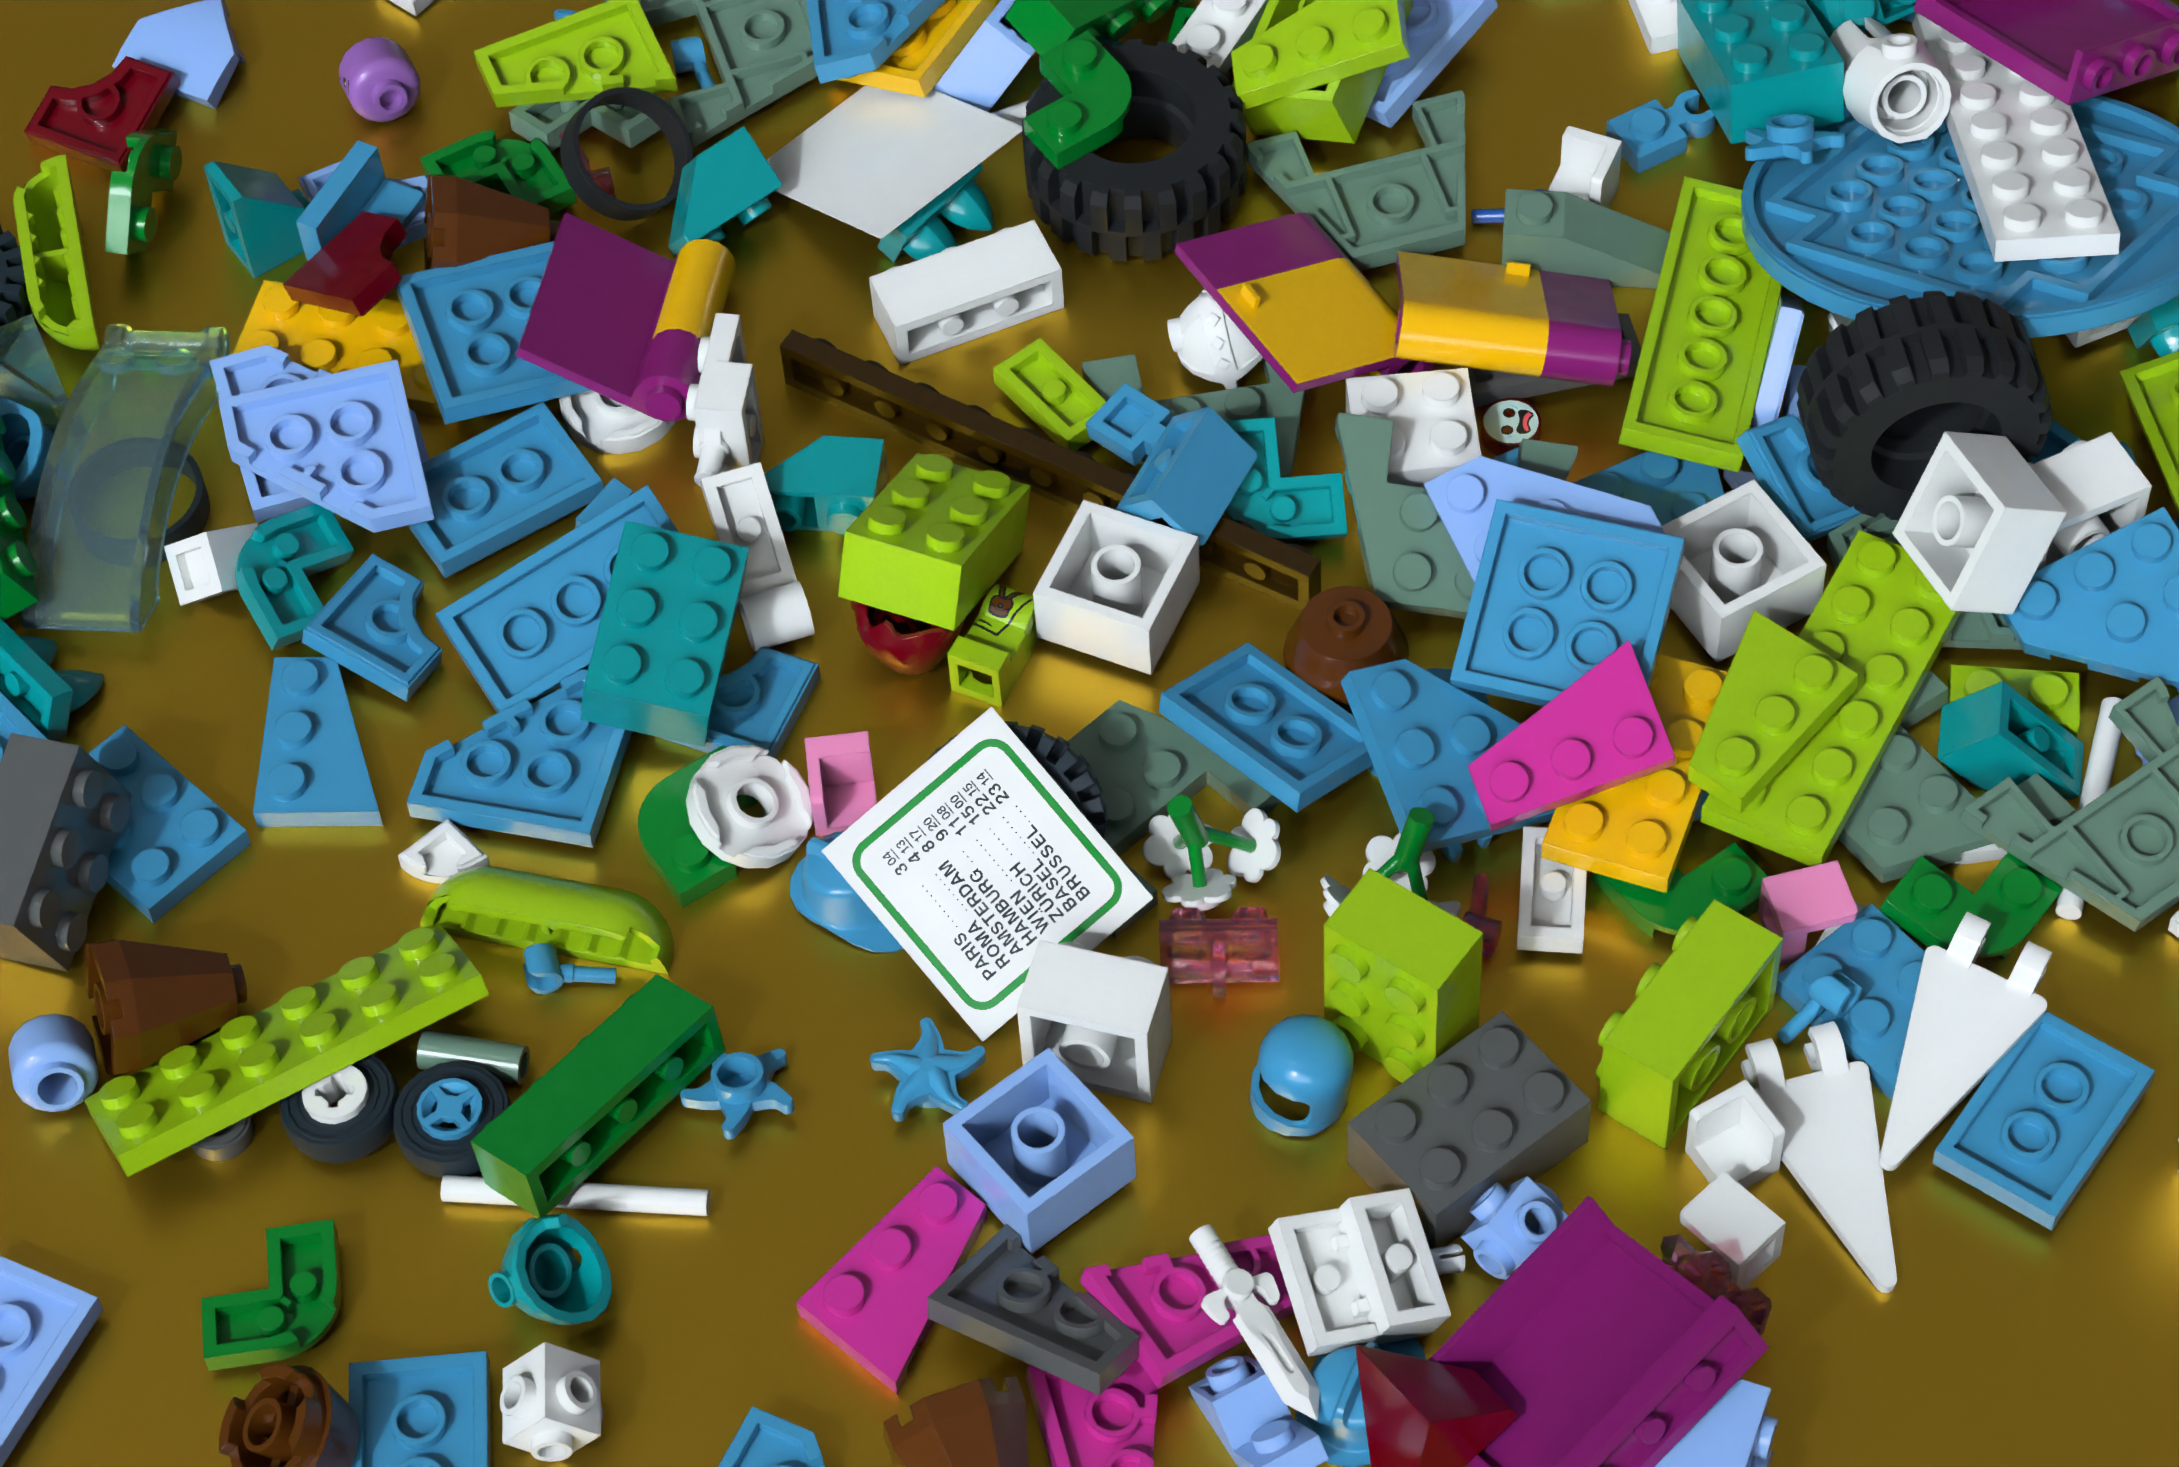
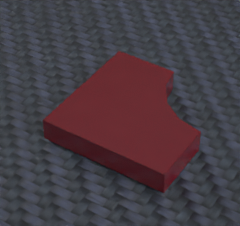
(97, 117)
(351, 268)

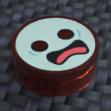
(1507, 423)

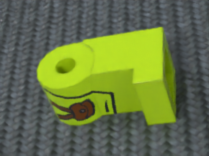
(995, 645)

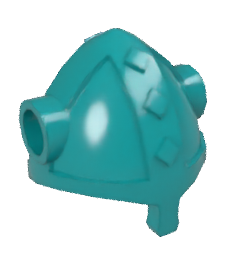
(545, 1277)

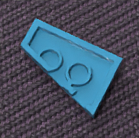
(311, 751)

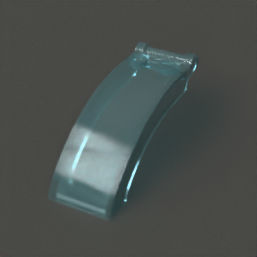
(115, 477)

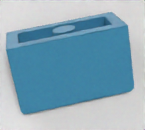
(353, 188)
(1190, 474)

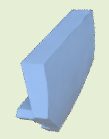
(193, 44)

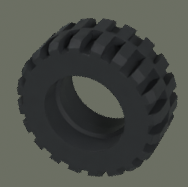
(1155, 202)
(1906, 376)

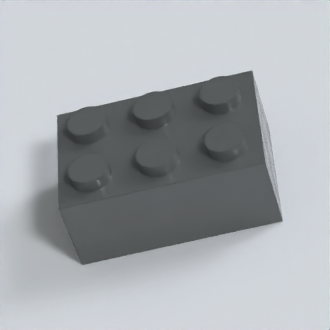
(54, 846)
(1468, 1121)

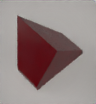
(1426, 1411)

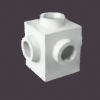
(551, 1402)

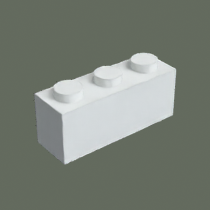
(967, 292)

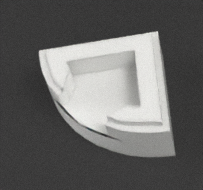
(441, 854)

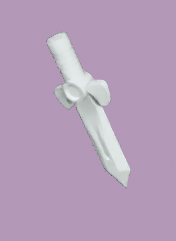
(1256, 1321)

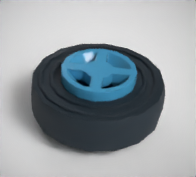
(448, 1094)

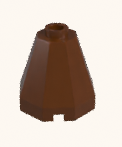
(477, 221)
(157, 999)
(963, 1428)

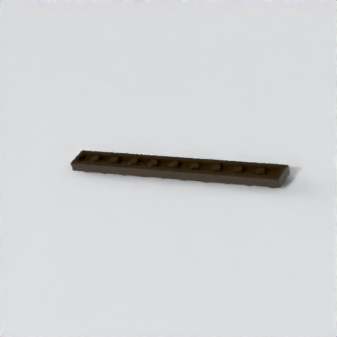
(1026, 457)

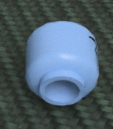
(53, 1063)

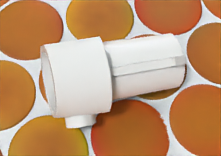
(1891, 82)

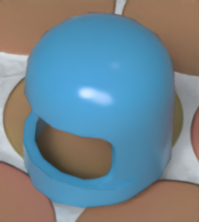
(1308, 1064)

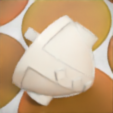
(1211, 343)

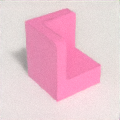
(840, 780)
(1804, 903)

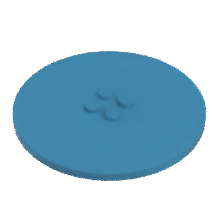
(1903, 223)

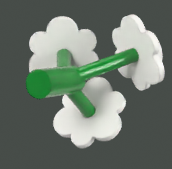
(1182, 846)
(1398, 860)

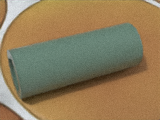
(504, 1060)

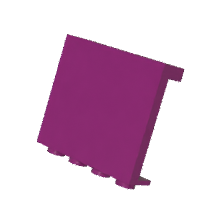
(2067, 44)
(1600, 1351)

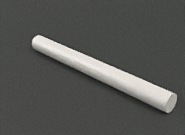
(2096, 783)
(591, 1197)

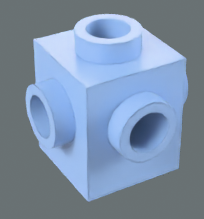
(1512, 1224)

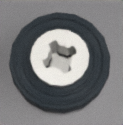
(355, 1126)

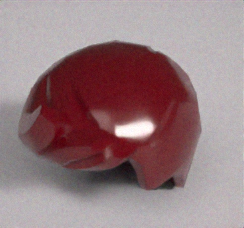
(903, 642)

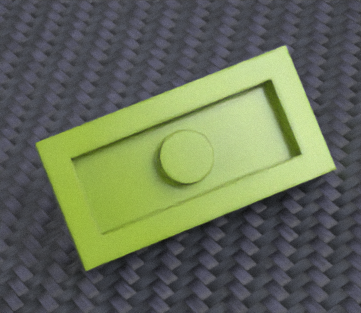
(1049, 393)
(2050, 691)

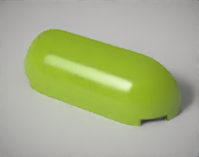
(56, 256)
(569, 914)

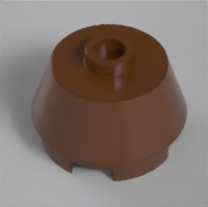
(1339, 634)
(290, 1422)

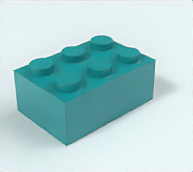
(1760, 62)
(664, 634)

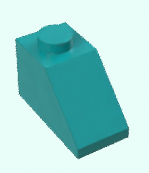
(256, 215)
(2007, 736)

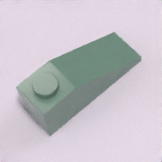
(1581, 239)

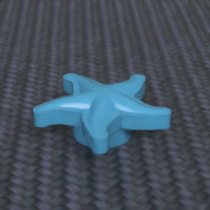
(1791, 138)
(928, 1072)
(739, 1087)

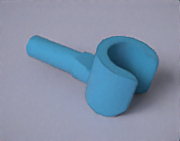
(690, 56)
(546, 974)
(1830, 992)

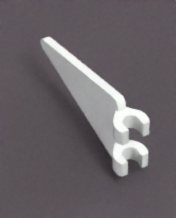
(1958, 1032)
(1831, 1143)

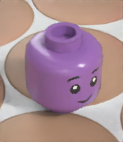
(375, 75)

